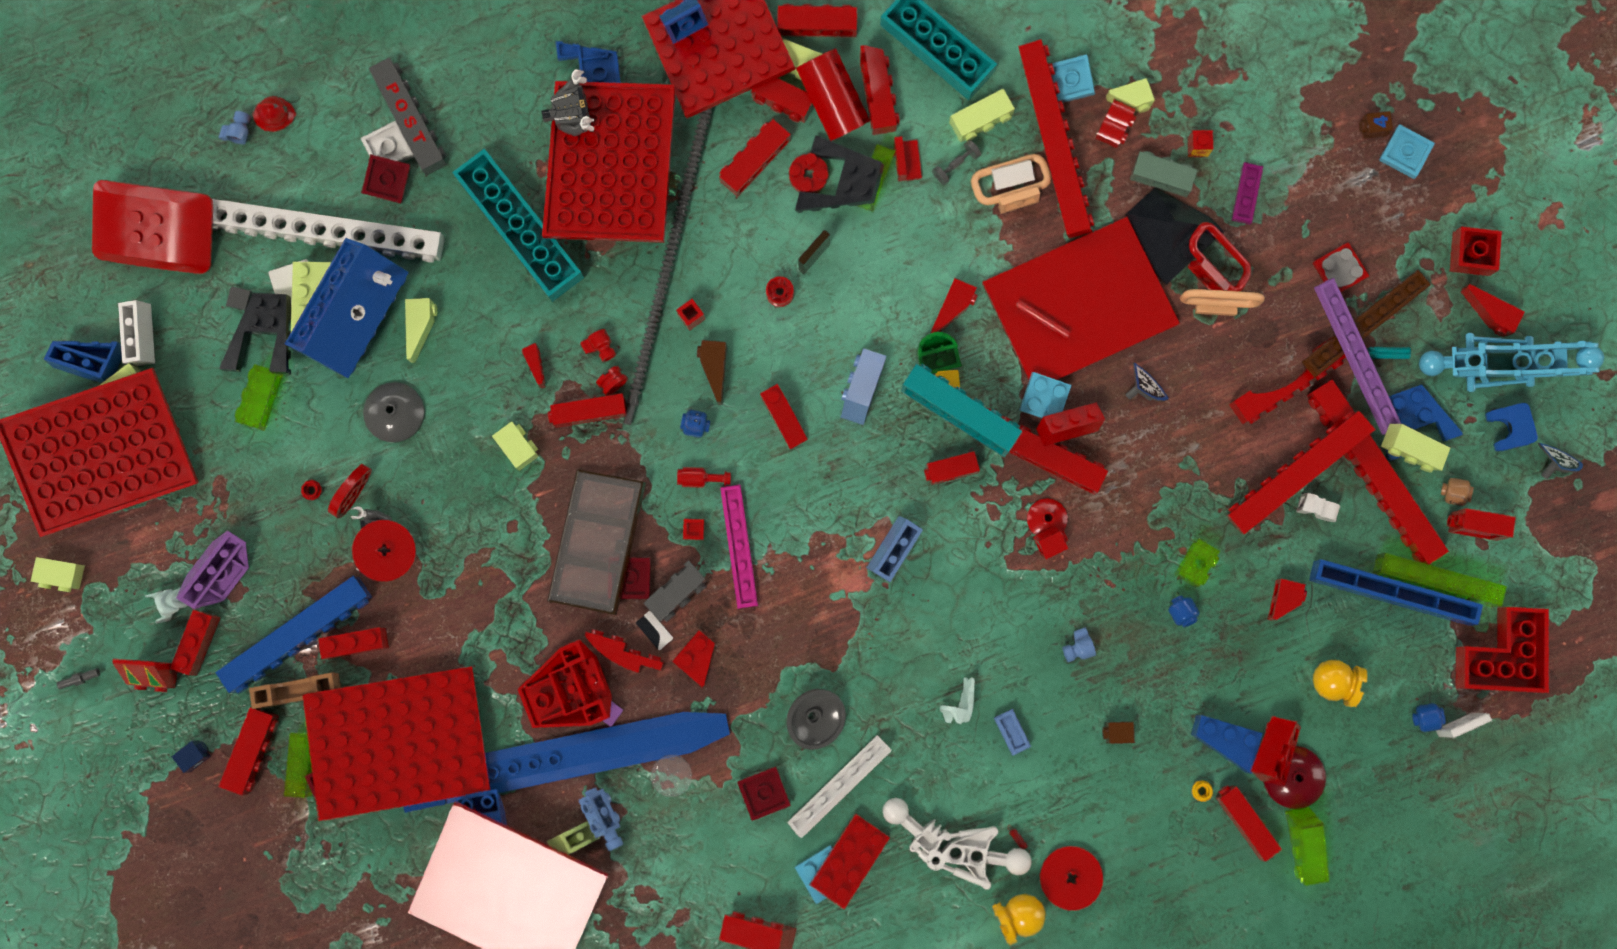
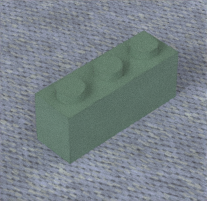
(1163, 173)

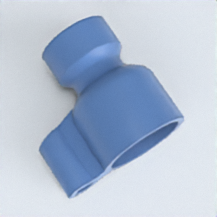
(237, 131)
(1083, 646)

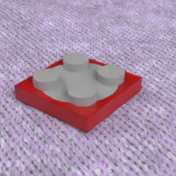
(1342, 266)

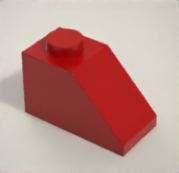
(1285, 598)

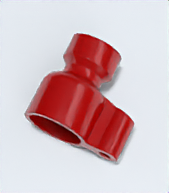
(599, 342)

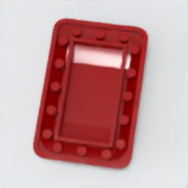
(152, 226)

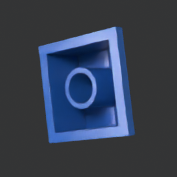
(683, 20)

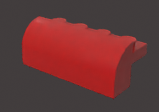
(833, 94)

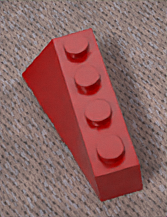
(877, 90)

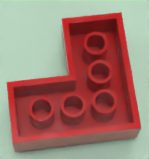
(1518, 661)

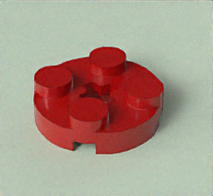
(811, 163)

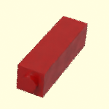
(587, 410)
(1248, 822)

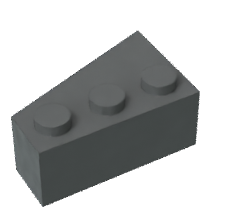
(676, 592)

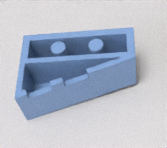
(862, 386)

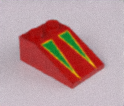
(146, 674)

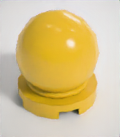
(1338, 681)
(1021, 916)

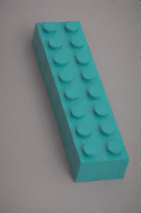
(518, 225)

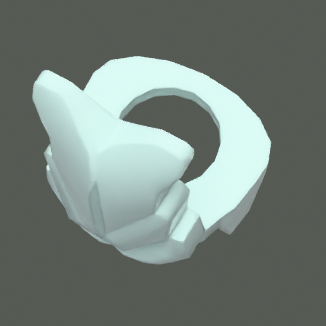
(167, 604)
(966, 705)

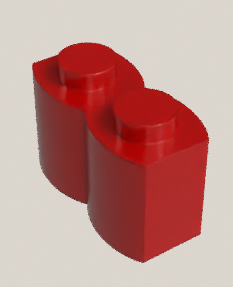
(1115, 124)

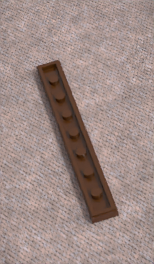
(1369, 321)

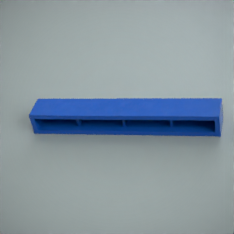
(1396, 592)
(293, 635)

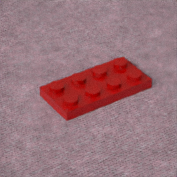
(849, 861)

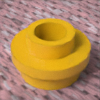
(1208, 791)

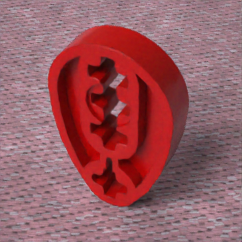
(349, 491)

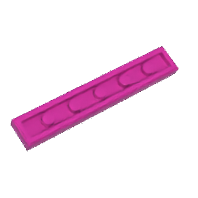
(739, 546)

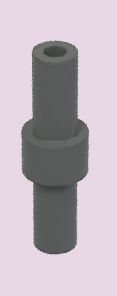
(78, 678)

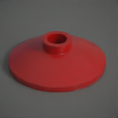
(1037, 512)

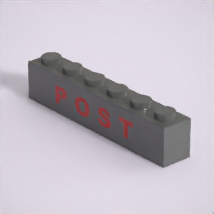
(406, 113)

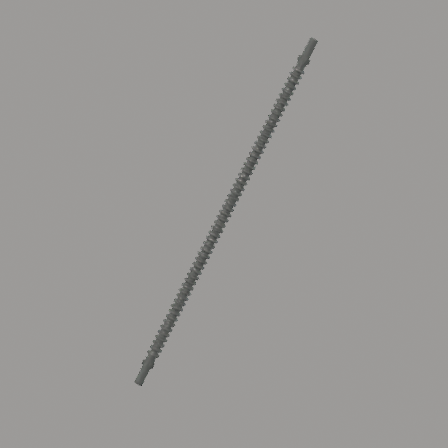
(667, 264)

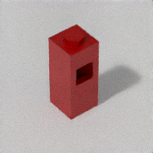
(951, 468)

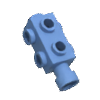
(601, 817)

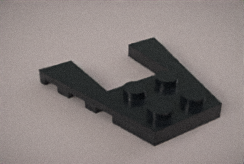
(857, 181)
(263, 315)

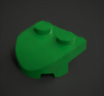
(938, 352)

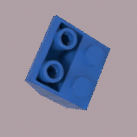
(486, 803)

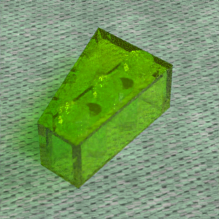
(1308, 846)

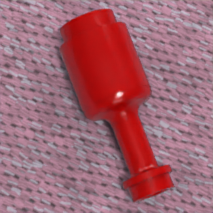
(697, 477)

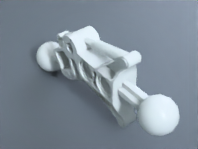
(930, 837)

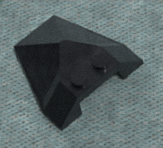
(1165, 231)

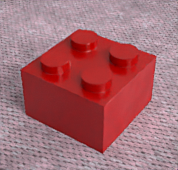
(1475, 251)

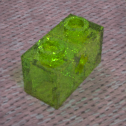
(1198, 551)

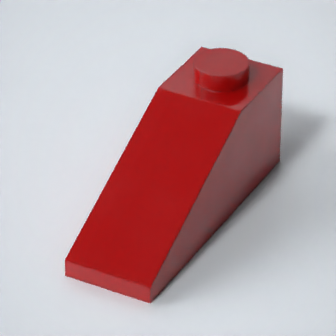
(955, 304)
(1494, 312)
(783, 416)

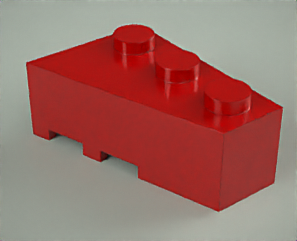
(1276, 751)
(755, 932)

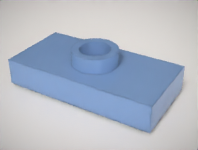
(1012, 732)

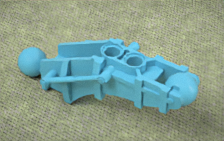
(1588, 358)

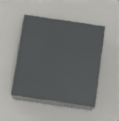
(238, 298)

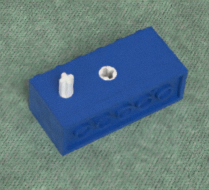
(347, 307)

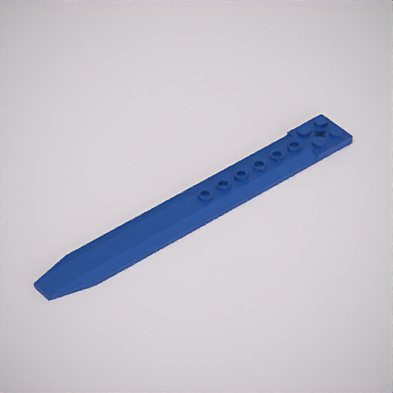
(598, 751)

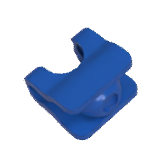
(1519, 424)

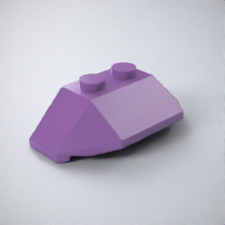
(215, 572)

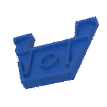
(597, 63)
(1417, 409)

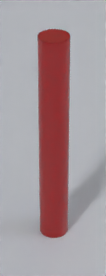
(1043, 319)

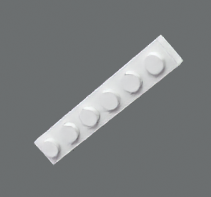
(839, 786)

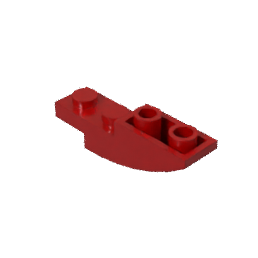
(615, 649)

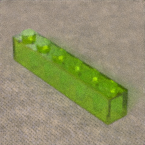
(1439, 580)

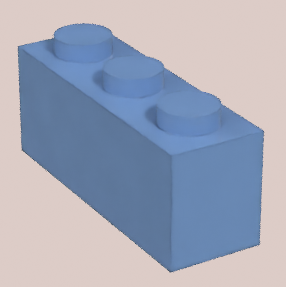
(894, 548)

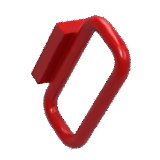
(1206, 271)

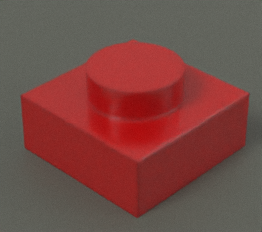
(693, 529)

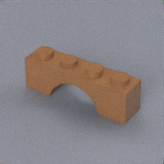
(291, 691)

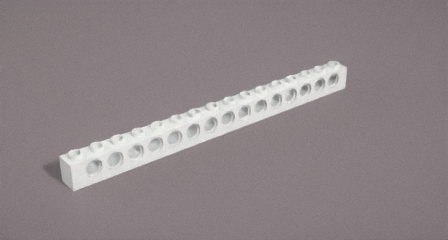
(334, 225)

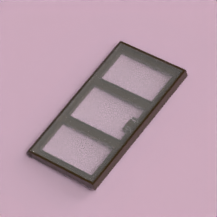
(596, 542)

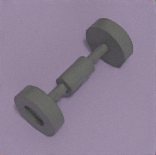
(971, 149)

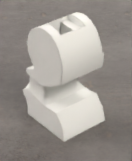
(1320, 507)

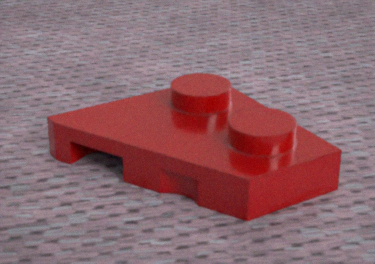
(696, 658)

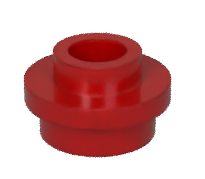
(305, 490)

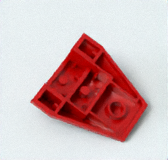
(567, 690)

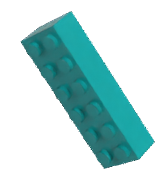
(938, 45)
(961, 410)

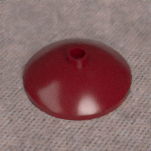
(1306, 791)

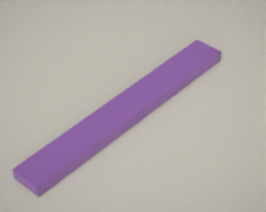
(1357, 354)

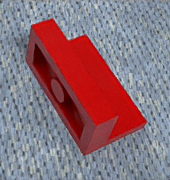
(907, 159)

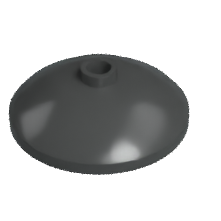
(404, 419)
(824, 723)

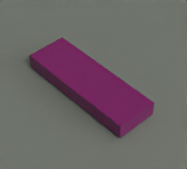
(1247, 193)

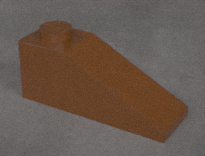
(713, 360)

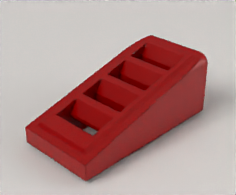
(533, 359)

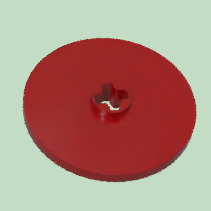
(394, 563)
(1068, 894)

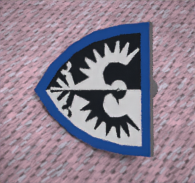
(1146, 386)
(1560, 461)

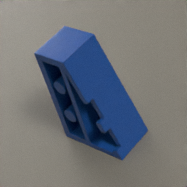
(88, 360)
(1230, 741)

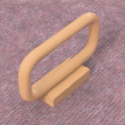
(1016, 198)
(1220, 302)

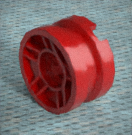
(776, 284)
(612, 380)

